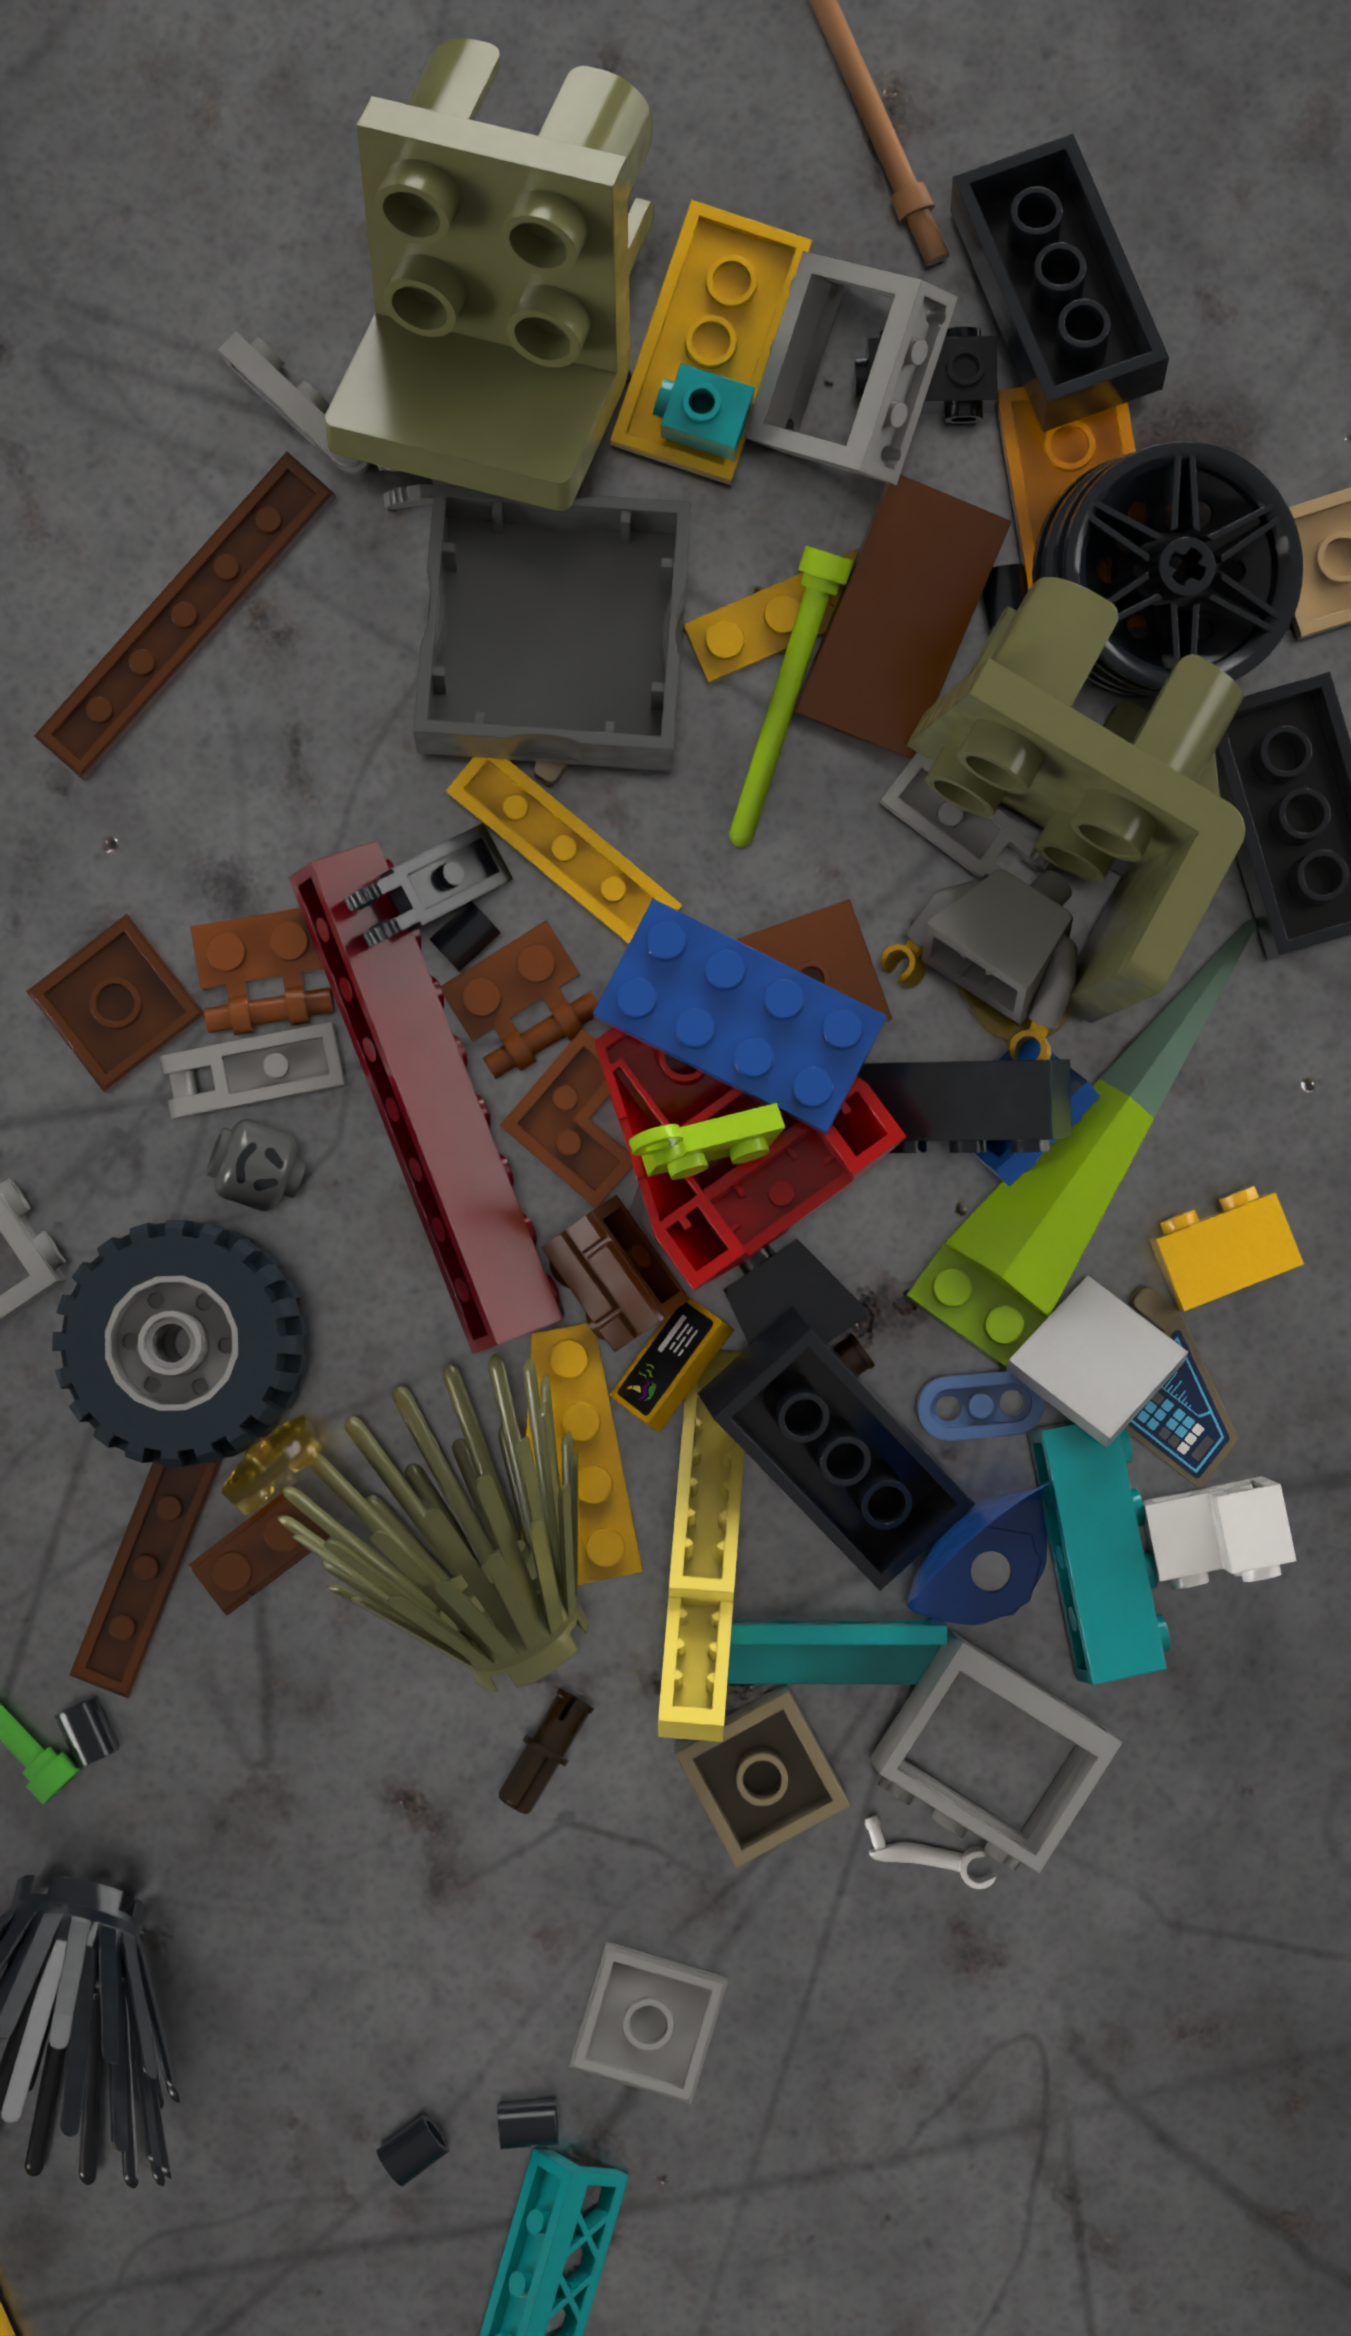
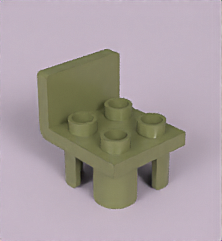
(495, 281)
(1107, 795)

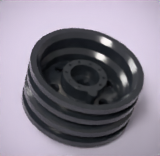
(1245, 525)

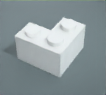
(1216, 1528)

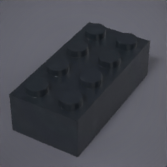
(1058, 282)
(1291, 782)
(835, 1448)

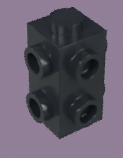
(963, 378)

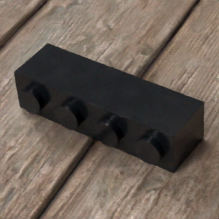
(975, 1102)

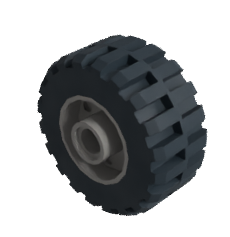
(124, 1355)

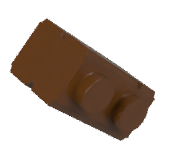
(614, 1274)
(253, 1554)

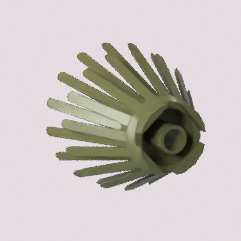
(507, 1596)

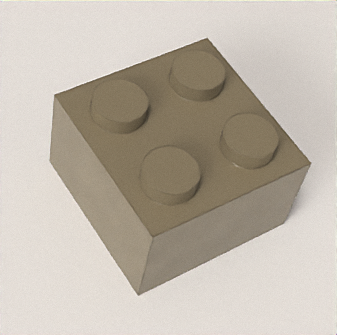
(763, 1777)

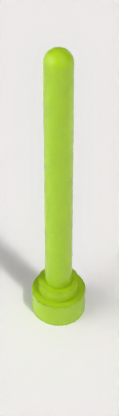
(821, 577)

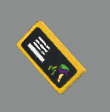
(671, 1363)

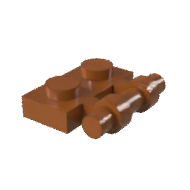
(254, 951)
(512, 982)

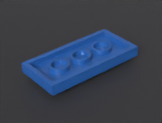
(739, 1016)

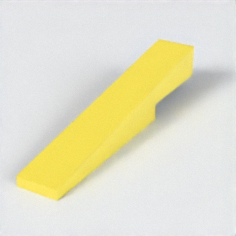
(701, 1572)

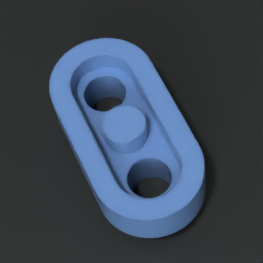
(979, 1406)

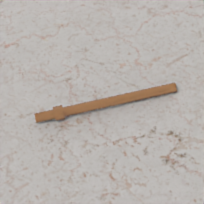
(911, 198)

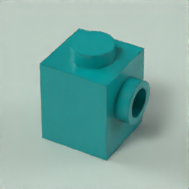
(704, 411)

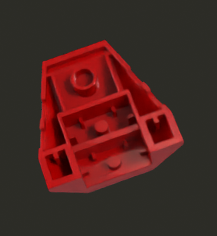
(731, 1208)

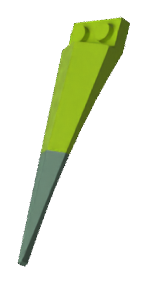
(1022, 1243)

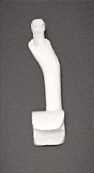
(926, 1855)

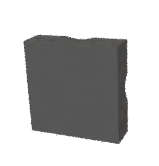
(553, 630)

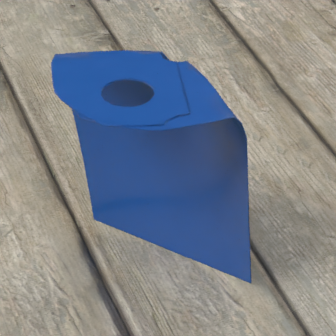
(1002, 1524)

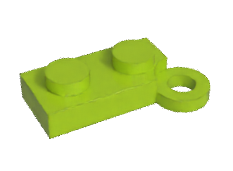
(689, 1148)

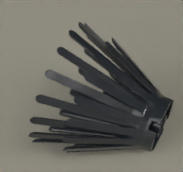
(87, 1977)

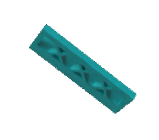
(833, 1650)
(542, 2237)

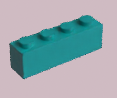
(1099, 1553)

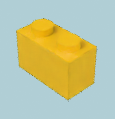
(1225, 1249)

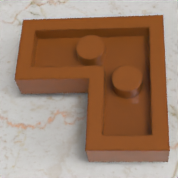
(558, 1127)

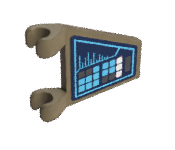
(1186, 1417)

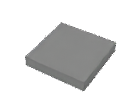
(1096, 1361)
(648, 2022)

